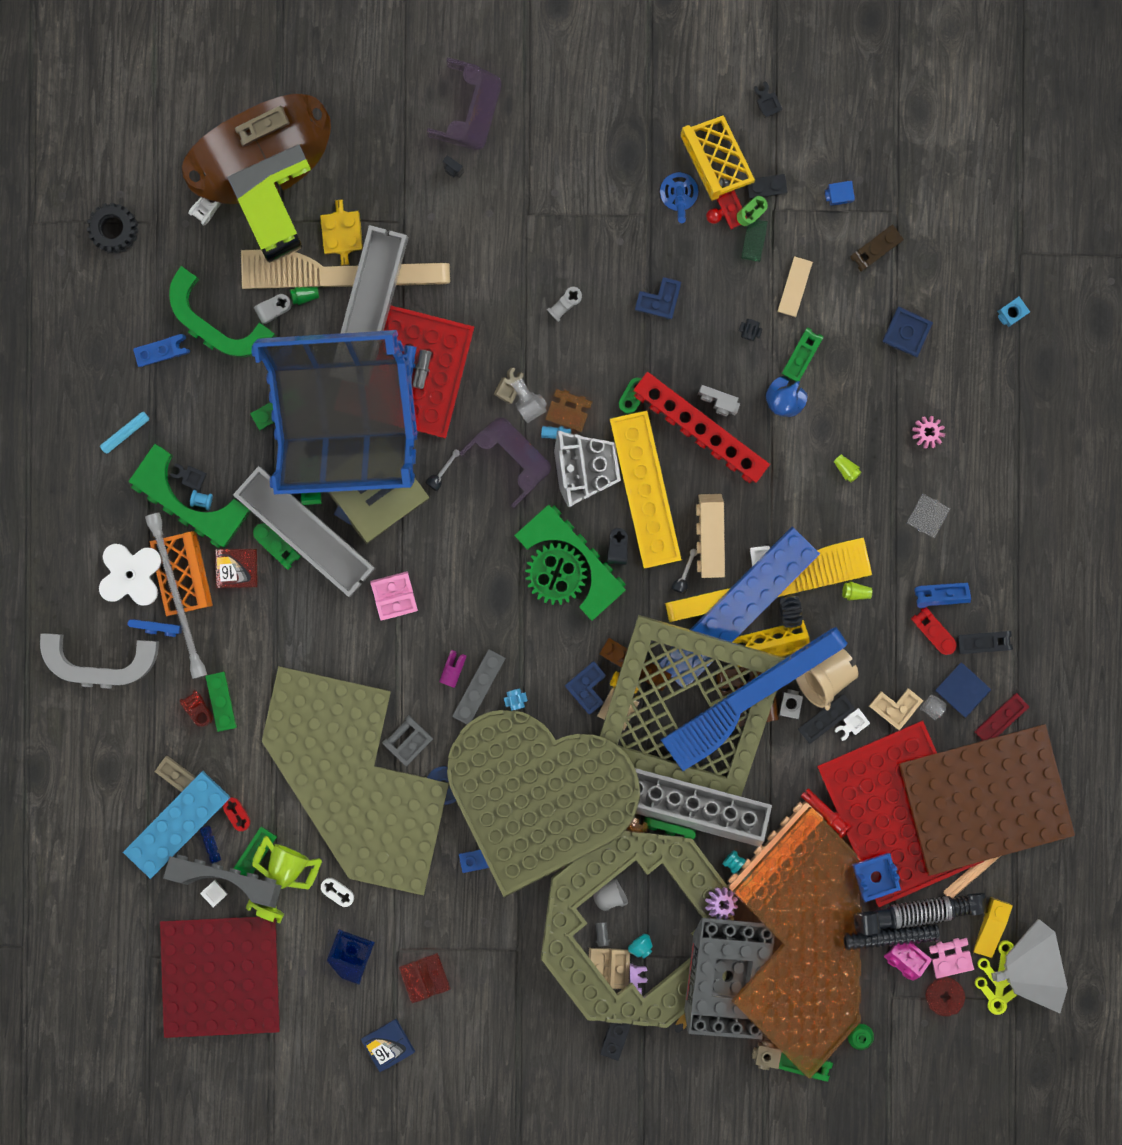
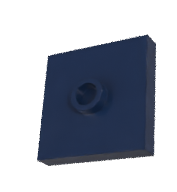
(907, 332)

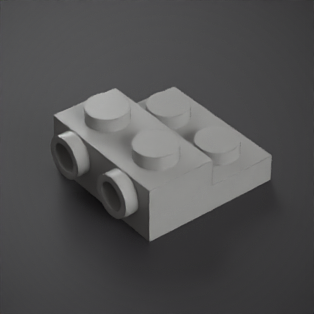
(724, 403)

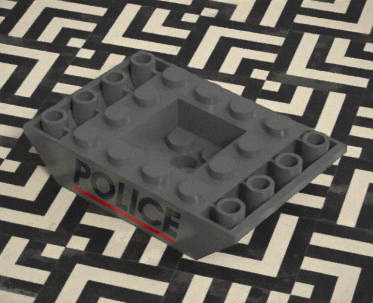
(718, 948)

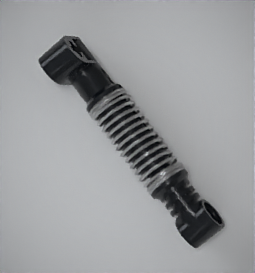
(895, 916)

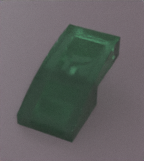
(754, 240)

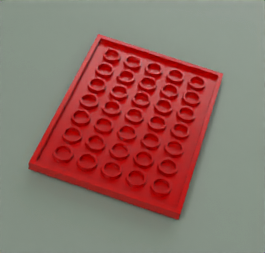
(873, 799)

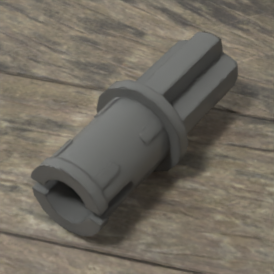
(422, 369)

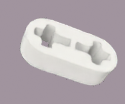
(334, 895)

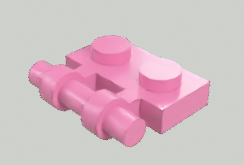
(953, 963)

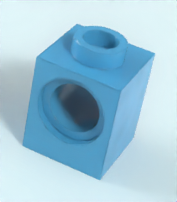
(1019, 306)

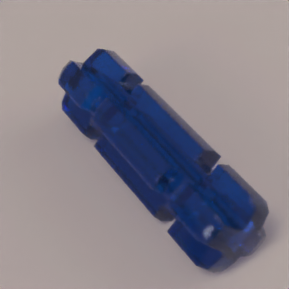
(210, 844)

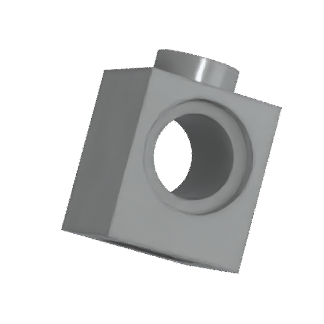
(794, 712)

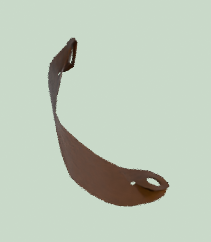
(222, 154)

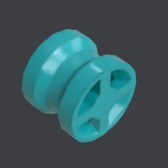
(734, 862)

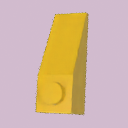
(992, 927)

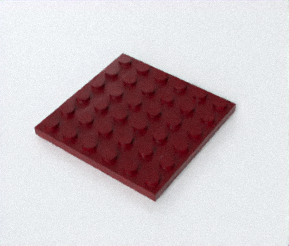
(219, 977)

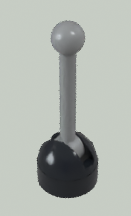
(435, 481)
(680, 585)

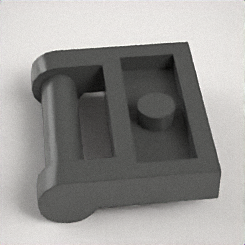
(412, 745)

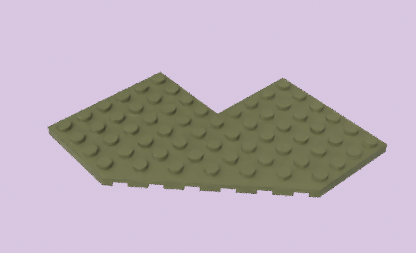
(370, 816)

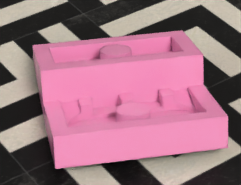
(394, 595)

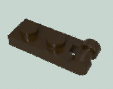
(877, 247)

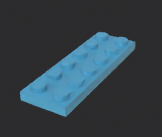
(176, 824)

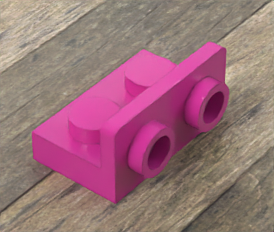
(908, 960)

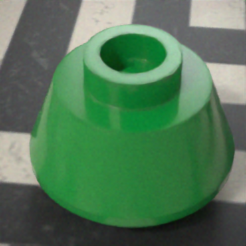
(862, 1031)

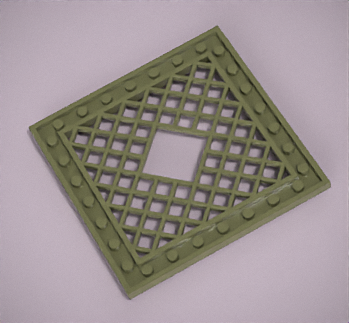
(700, 644)

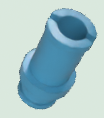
(551, 432)

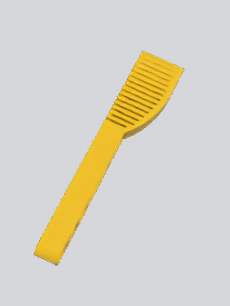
(832, 566)

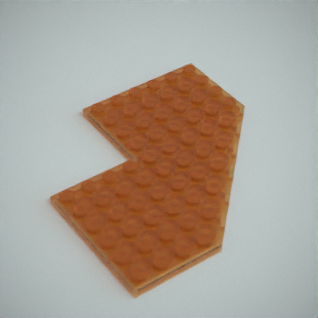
(810, 986)

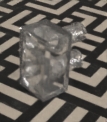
(530, 404)

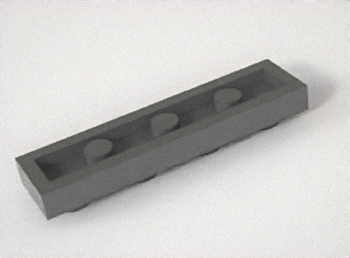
(479, 687)

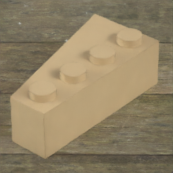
(711, 535)

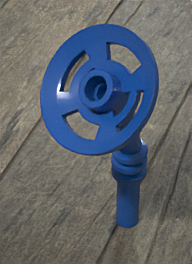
(682, 200)

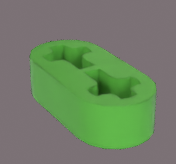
(754, 214)

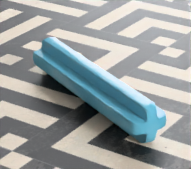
(124, 432)

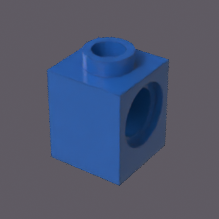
(840, 193)

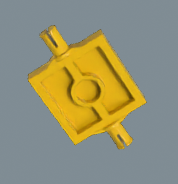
(341, 232)

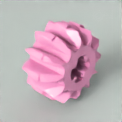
(926, 425)

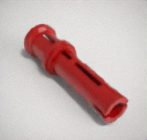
(833, 819)

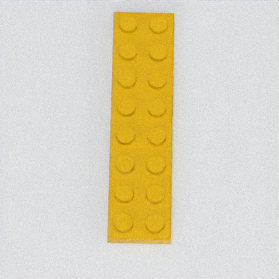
(645, 489)

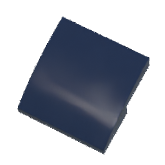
(963, 690)

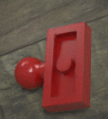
(729, 207)

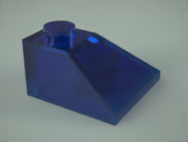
(350, 956)

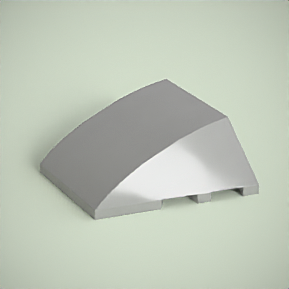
(584, 466)

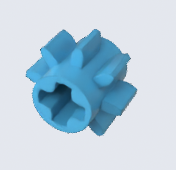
(515, 699)

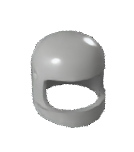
(610, 896)

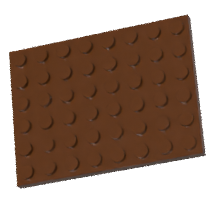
(986, 799)

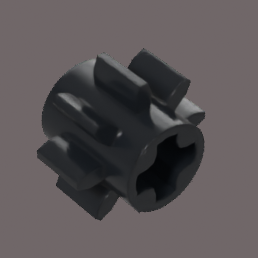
(750, 329)

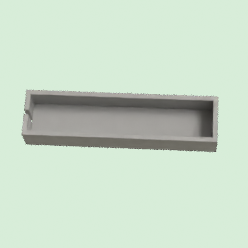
(375, 281)
(305, 532)

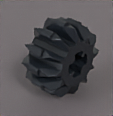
(790, 611)

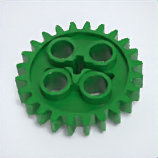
(539, 567)

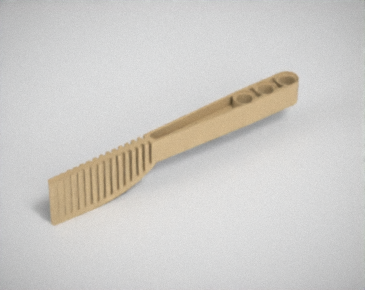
(302, 271)

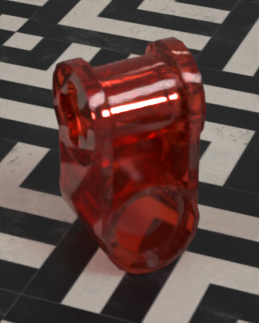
(196, 707)

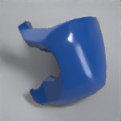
(785, 401)

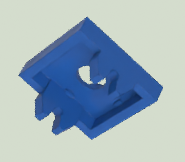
(889, 878)

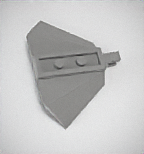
(1036, 968)

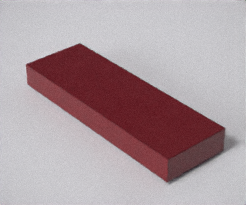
(1002, 718)

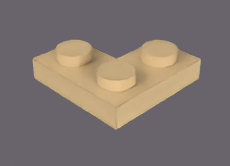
(898, 712)

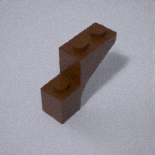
(616, 653)

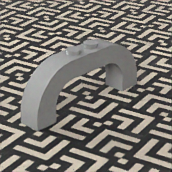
(52, 653)

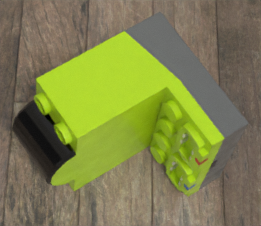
(263, 204)

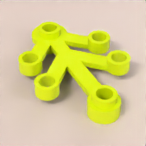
(1003, 999)

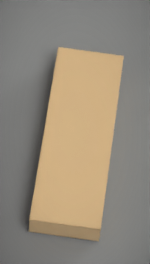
(795, 286)

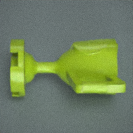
(283, 867)

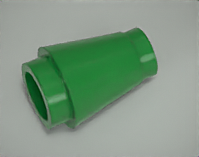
(302, 295)

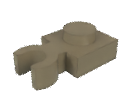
(504, 389)

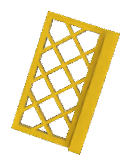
(701, 160)

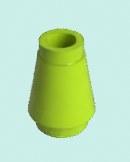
(847, 468)
(855, 591)

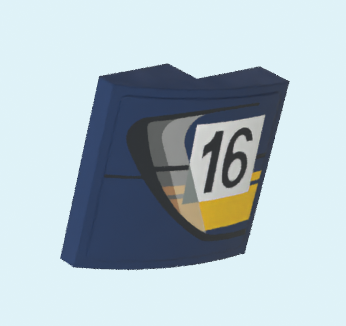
(388, 1045)

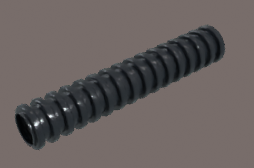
(892, 937)

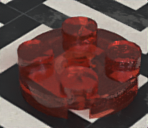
(938, 988)

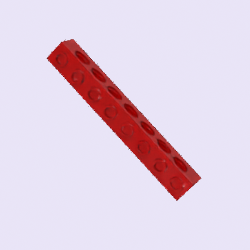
(758, 464)

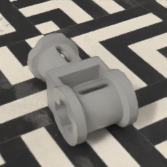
(564, 303)

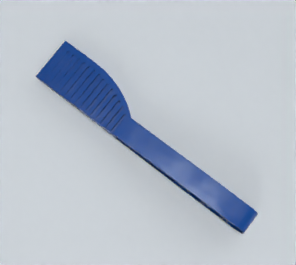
(714, 726)

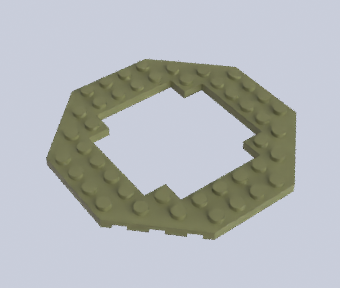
(582, 880)

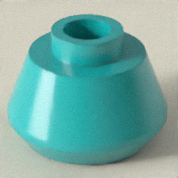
(641, 946)

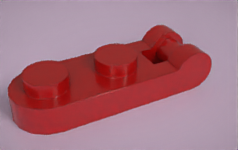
(935, 632)

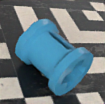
(201, 500)

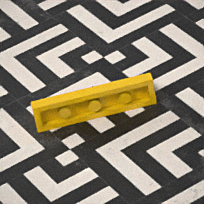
(781, 647)

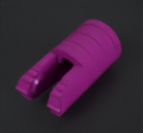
(451, 674)

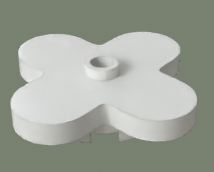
(142, 566)

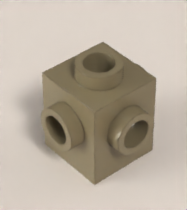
(771, 1060)

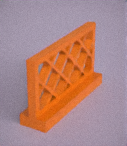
(197, 571)

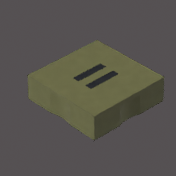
(377, 509)

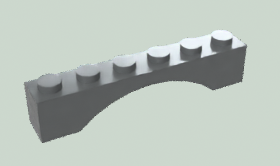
(257, 890)

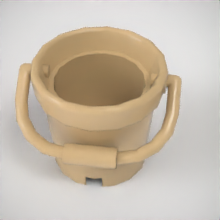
(827, 679)

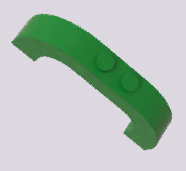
(179, 299)

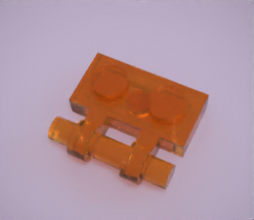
(567, 416)

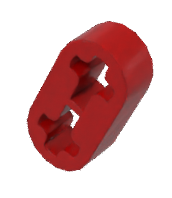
(240, 811)

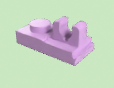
(635, 978)

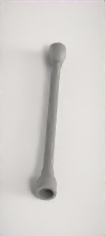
(154, 523)

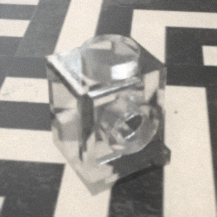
(933, 707)

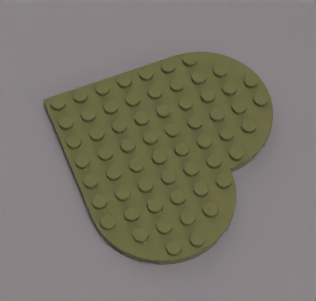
(538, 797)

